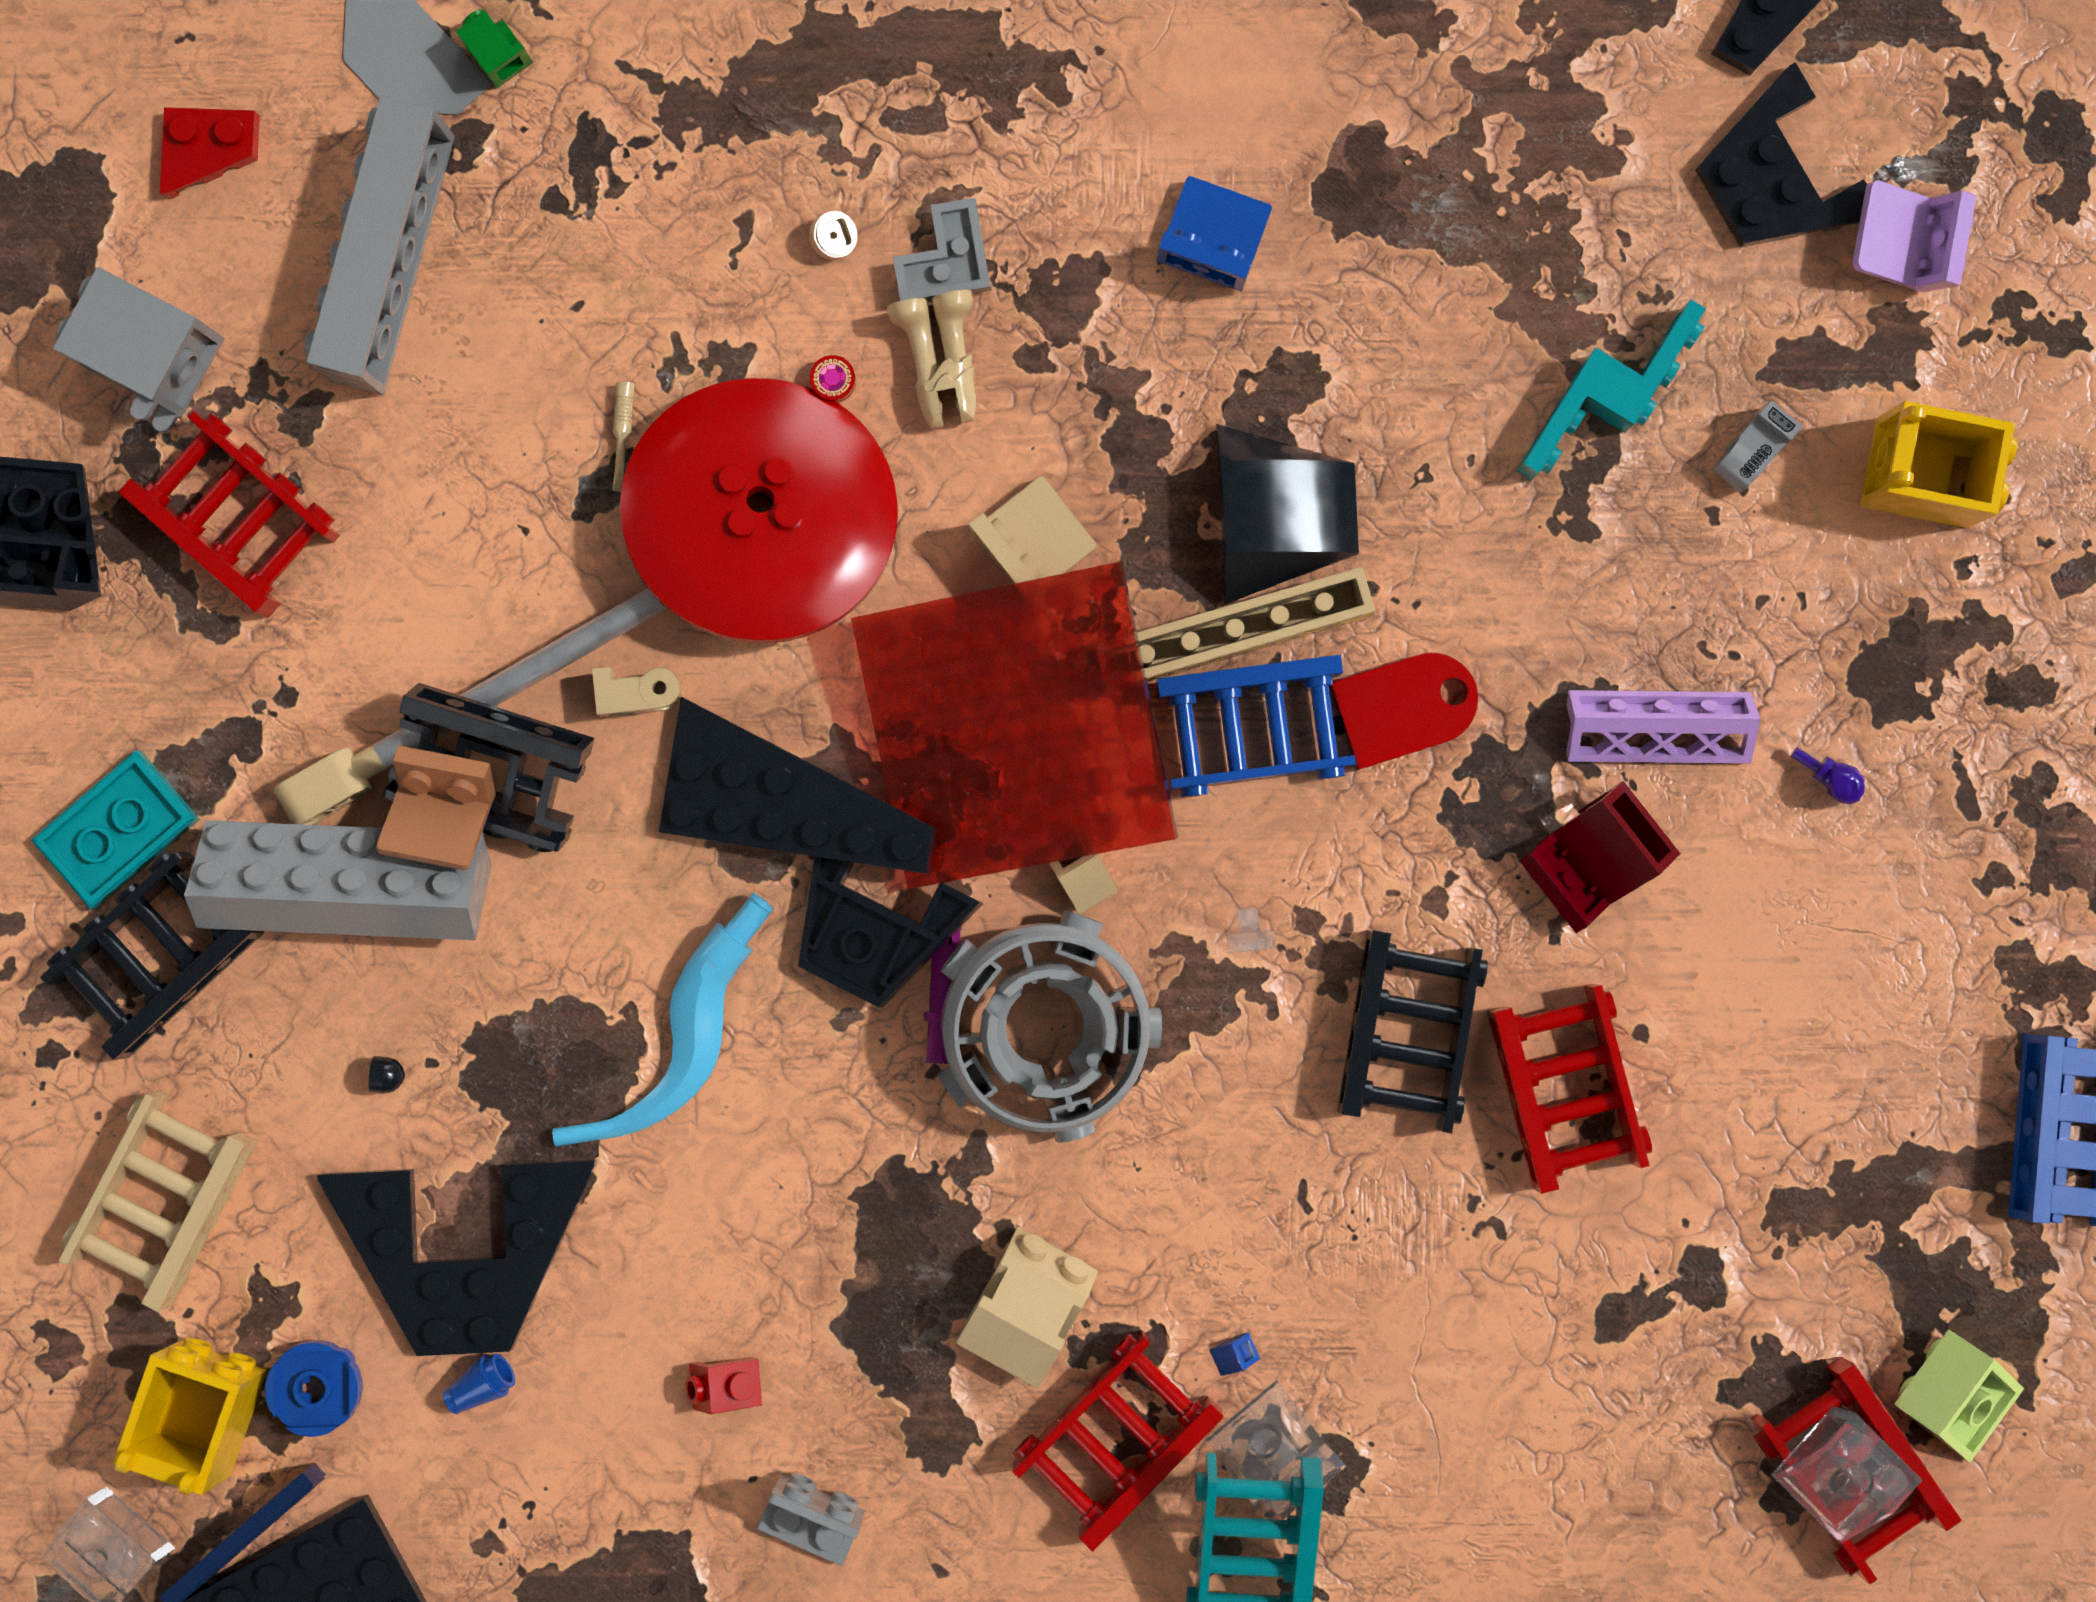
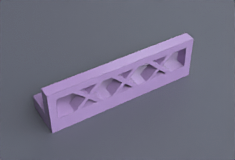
(1664, 718)

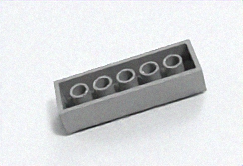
(380, 245)
(328, 884)

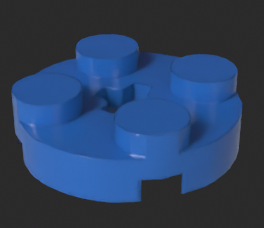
(294, 1407)

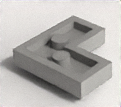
(955, 264)

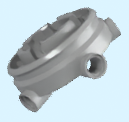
(1067, 1103)

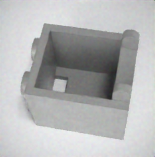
(139, 345)

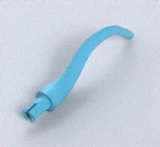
(695, 1027)

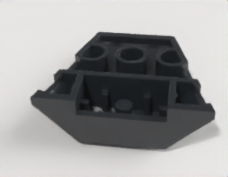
(1281, 511)
(46, 535)

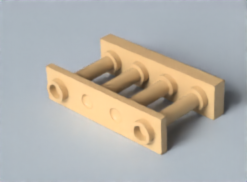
(183, 1238)

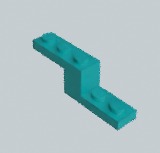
(1613, 391)

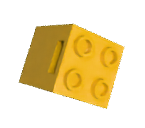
(1915, 458)
(190, 1416)

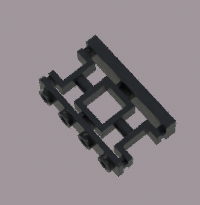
(510, 739)

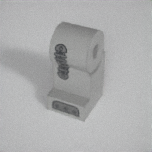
(1756, 446)

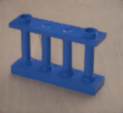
(1272, 682)

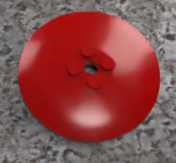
(746, 569)

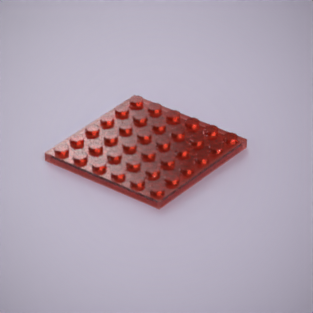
(1018, 723)

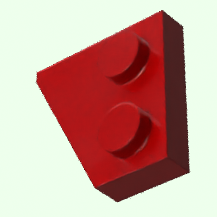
(205, 145)

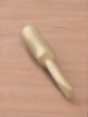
(622, 428)

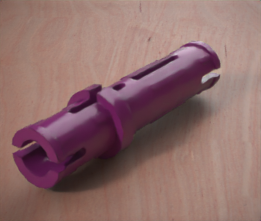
(938, 990)

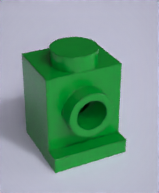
(493, 47)

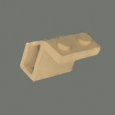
(1028, 1307)

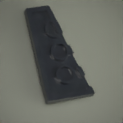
(1758, 30)

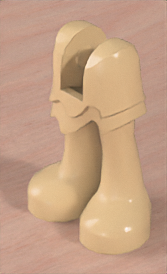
(957, 369)

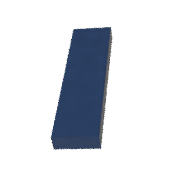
(244, 1535)

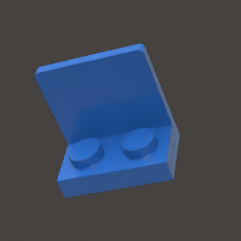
(1214, 233)

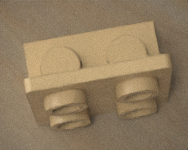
(1033, 535)

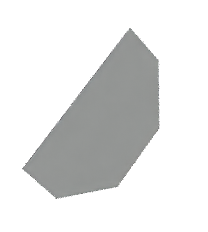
(408, 56)

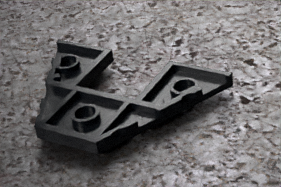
(464, 1301)

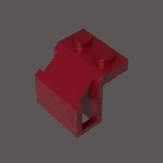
(1599, 856)

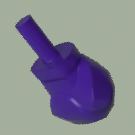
(1842, 780)

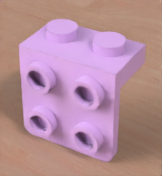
(1913, 236)

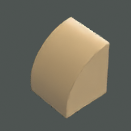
(1084, 881)

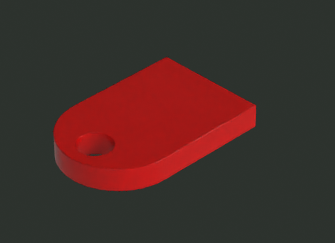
(1402, 707)

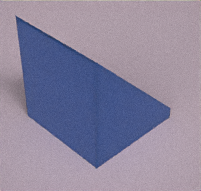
(1235, 1355)

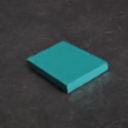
(115, 829)

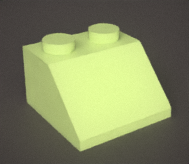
(1958, 1395)

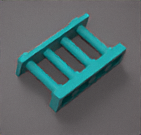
(1298, 1530)

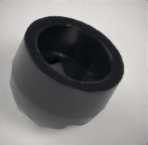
(385, 1075)

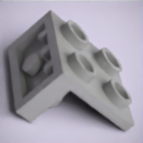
(812, 1517)

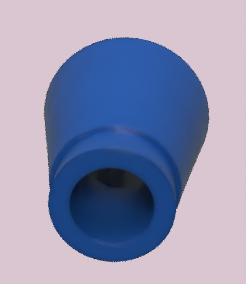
(481, 1383)

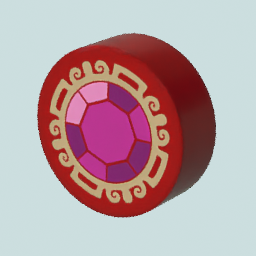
(833, 378)

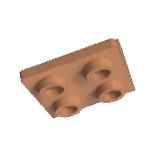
(437, 808)

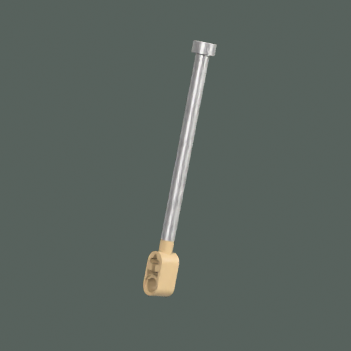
(344, 776)

